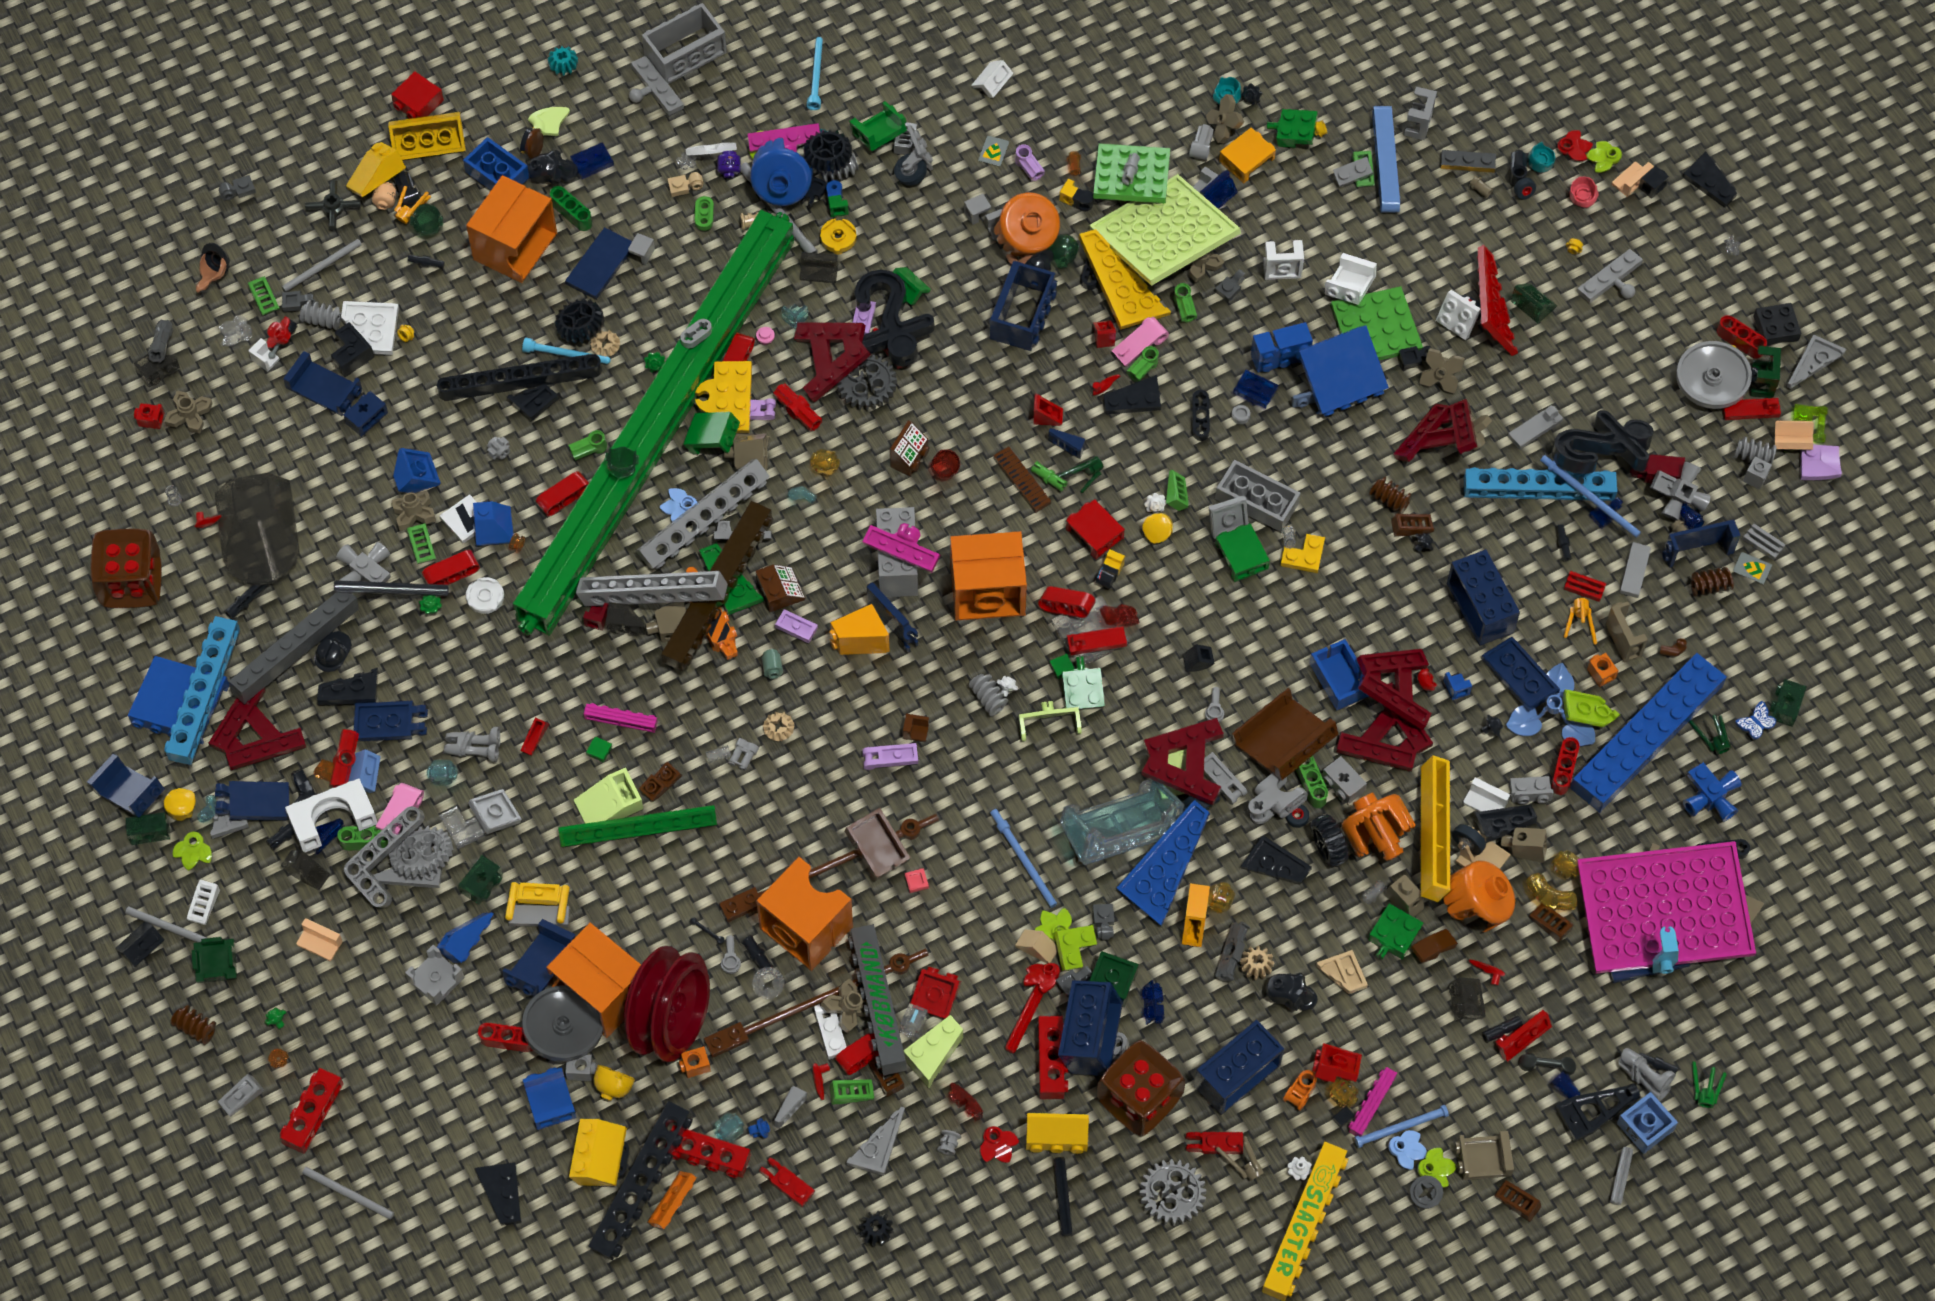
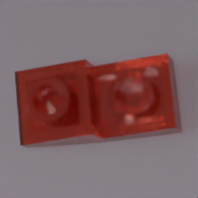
(1120, 616)
(962, 1097)

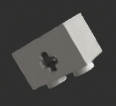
(1351, 782)

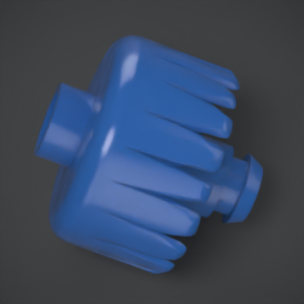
(780, 174)

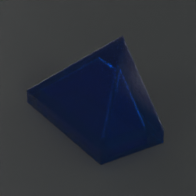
(328, 832)

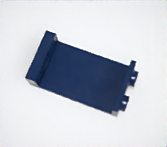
(321, 385)
(1724, 532)
(125, 786)
(531, 971)

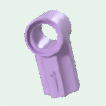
(1028, 163)

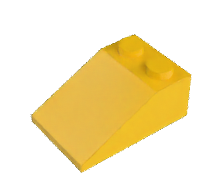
(375, 169)

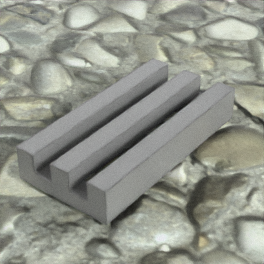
(1765, 539)

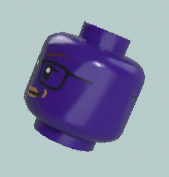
(729, 164)

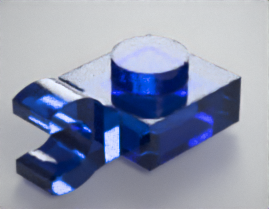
(1601, 517)

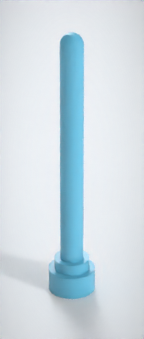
(814, 100)
(531, 346)

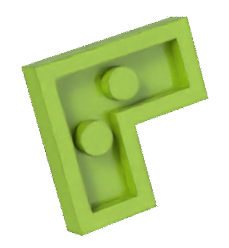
(1070, 941)

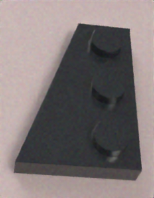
(1710, 180)
(357, 689)
(1503, 821)
(1276, 862)

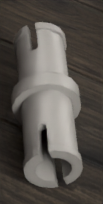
(1130, 168)

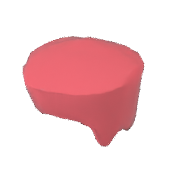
(1583, 192)

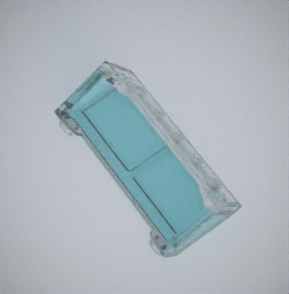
(1121, 823)

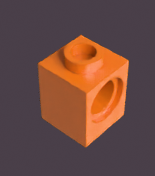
(1602, 676)
(696, 1054)

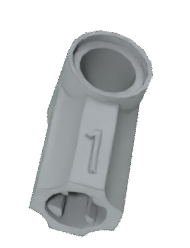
(1201, 146)

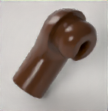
(1675, 650)

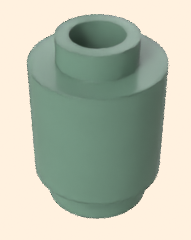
(772, 664)

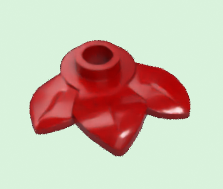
(1576, 145)
(278, 333)
(1043, 975)
(1000, 1147)

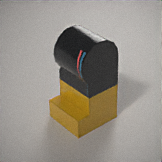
(1076, 197)
(1110, 569)

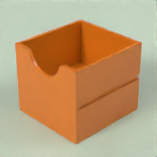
(512, 229)
(988, 575)
(802, 917)
(597, 973)

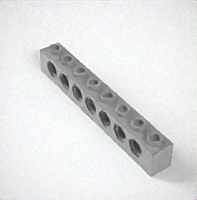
(758, 479)
(652, 588)

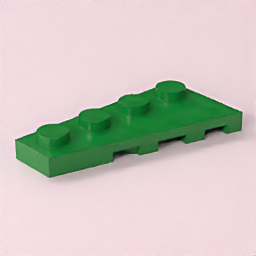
(743, 594)

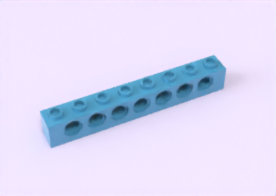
(1531, 489)
(185, 751)

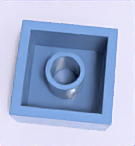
(1647, 1122)

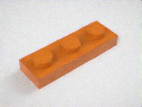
(672, 1200)

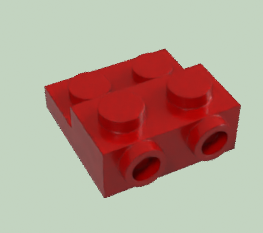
(936, 992)
(1335, 1062)

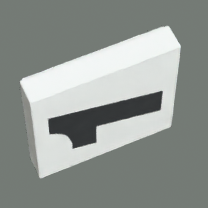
(460, 519)

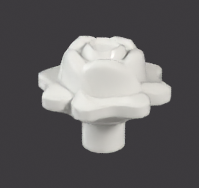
(1155, 503)
(1007, 684)
(1299, 1168)

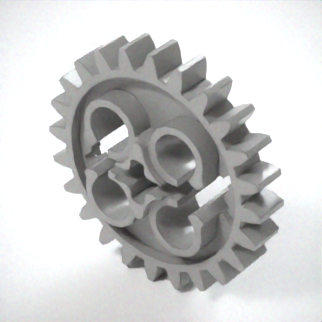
(421, 852)
(1162, 1177)

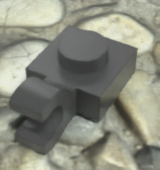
(1230, 287)
(294, 300)
(1065, 980)

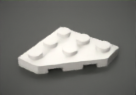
(374, 322)

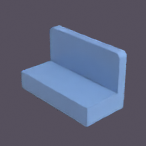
(366, 769)

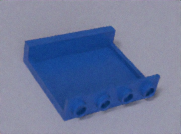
(1343, 370)
(163, 695)

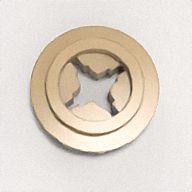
(610, 348)
(783, 732)

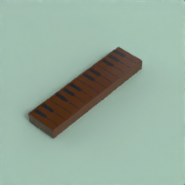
(1022, 479)

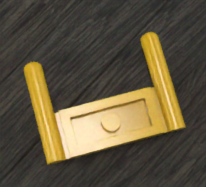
(538, 894)

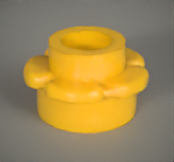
(1320, 128)
(1574, 246)
(405, 333)

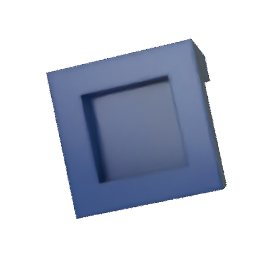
(1457, 685)

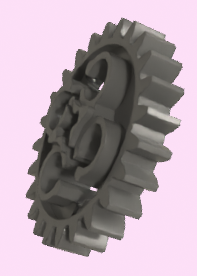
(882, 377)

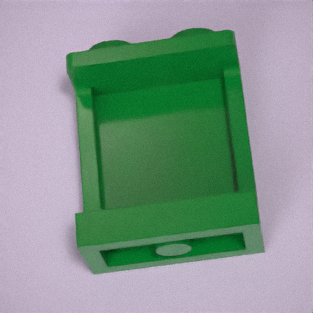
(880, 127)
(711, 431)
(1243, 552)

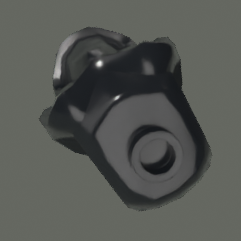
(551, 167)
(1291, 991)

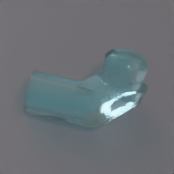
(801, 493)
(208, 811)

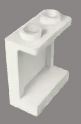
(1351, 279)

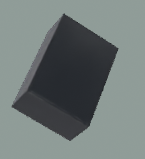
(1343, 1117)

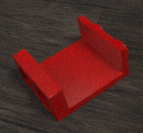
(1096, 528)

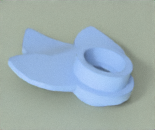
(676, 506)
(1410, 1150)

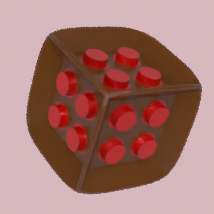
(126, 568)
(1140, 1088)

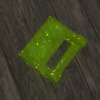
(1806, 413)

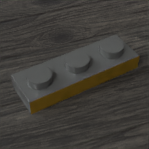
(1468, 161)

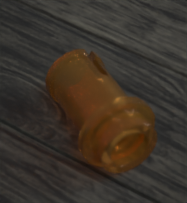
(1074, 163)

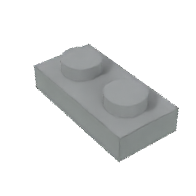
(1353, 172)

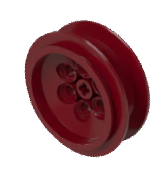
(667, 1003)

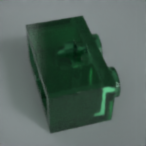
(1793, 694)
(148, 828)
(482, 870)

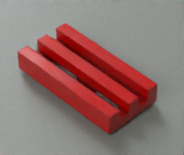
(1585, 583)

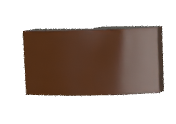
(659, 783)
(1433, 945)

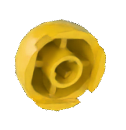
(612, 1082)

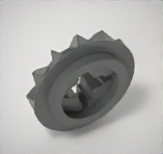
(1424, 1201)

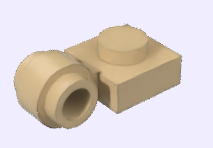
(679, 184)

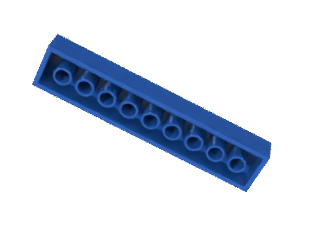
(1648, 732)

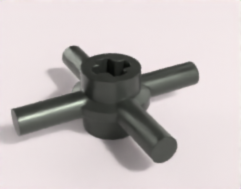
(333, 204)

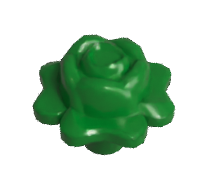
(654, 361)
(430, 604)
(275, 1017)

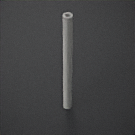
(323, 264)
(164, 924)
(348, 1193)

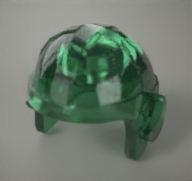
(426, 220)
(1064, 249)
(621, 461)

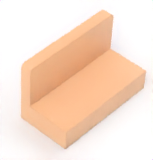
(1630, 179)
(1794, 435)
(319, 940)

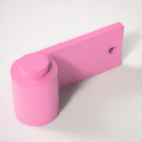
(1148, 333)
(403, 797)

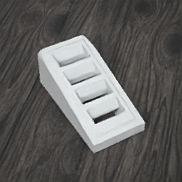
(208, 886)

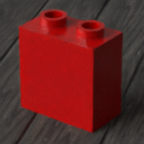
(417, 96)

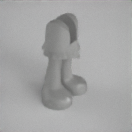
(464, 740)
(1637, 1068)

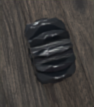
(883, 1230)

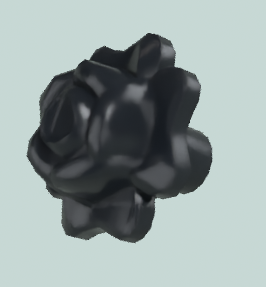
(1251, 94)
(1424, 541)
(1493, 725)

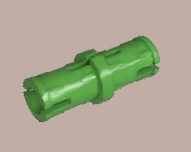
(1049, 476)

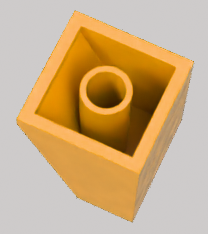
(859, 633)

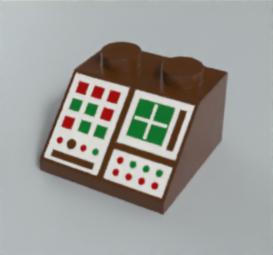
(908, 449)
(779, 586)

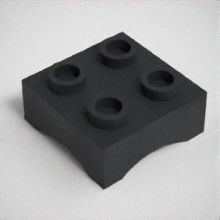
(1777, 323)

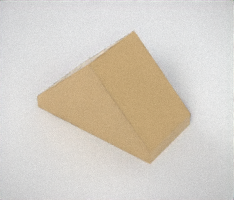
(1037, 945)

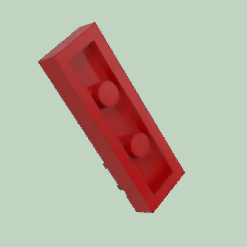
(1753, 409)
(1096, 640)
(1524, 1036)

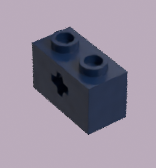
(365, 413)

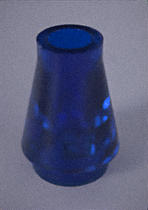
(1691, 517)
(1565, 1085)

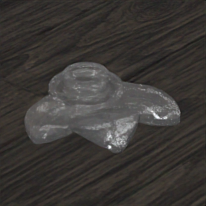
(235, 331)

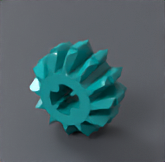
(562, 60)

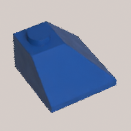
(415, 471)
(492, 523)

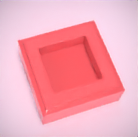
(916, 880)

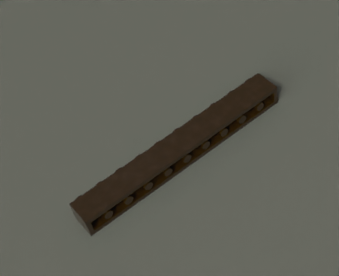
(730, 563)

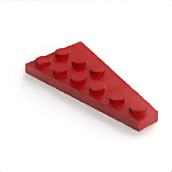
(1493, 307)

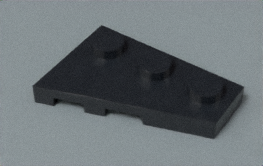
(1134, 398)
(502, 1190)

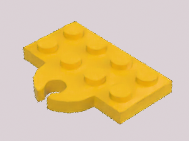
(729, 391)

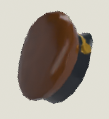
(532, 142)

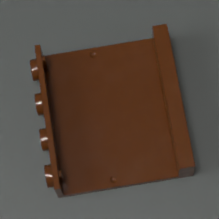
(1283, 735)

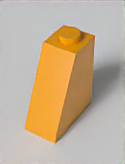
(1195, 915)

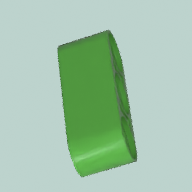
(1312, 788)
(357, 841)

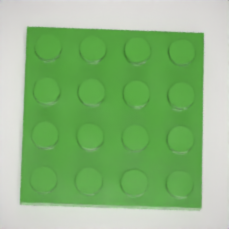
(1148, 183)
(1386, 319)

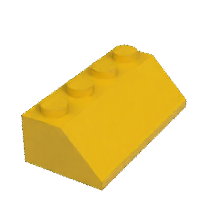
(427, 135)

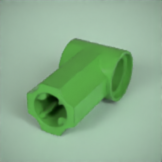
(1184, 303)
(1143, 364)
(588, 446)

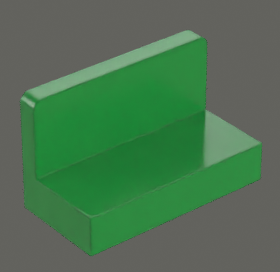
(913, 285)

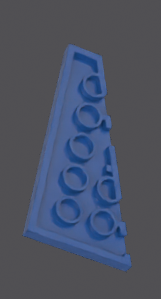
(1161, 870)

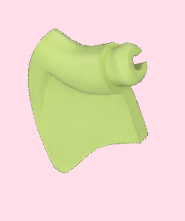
(549, 119)

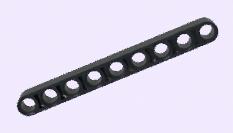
(510, 374)

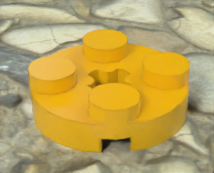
(842, 244)

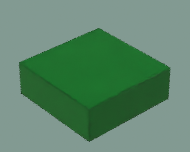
(1060, 665)
(599, 749)

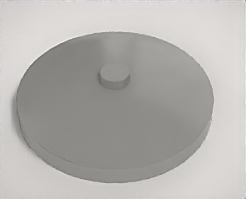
(1714, 374)

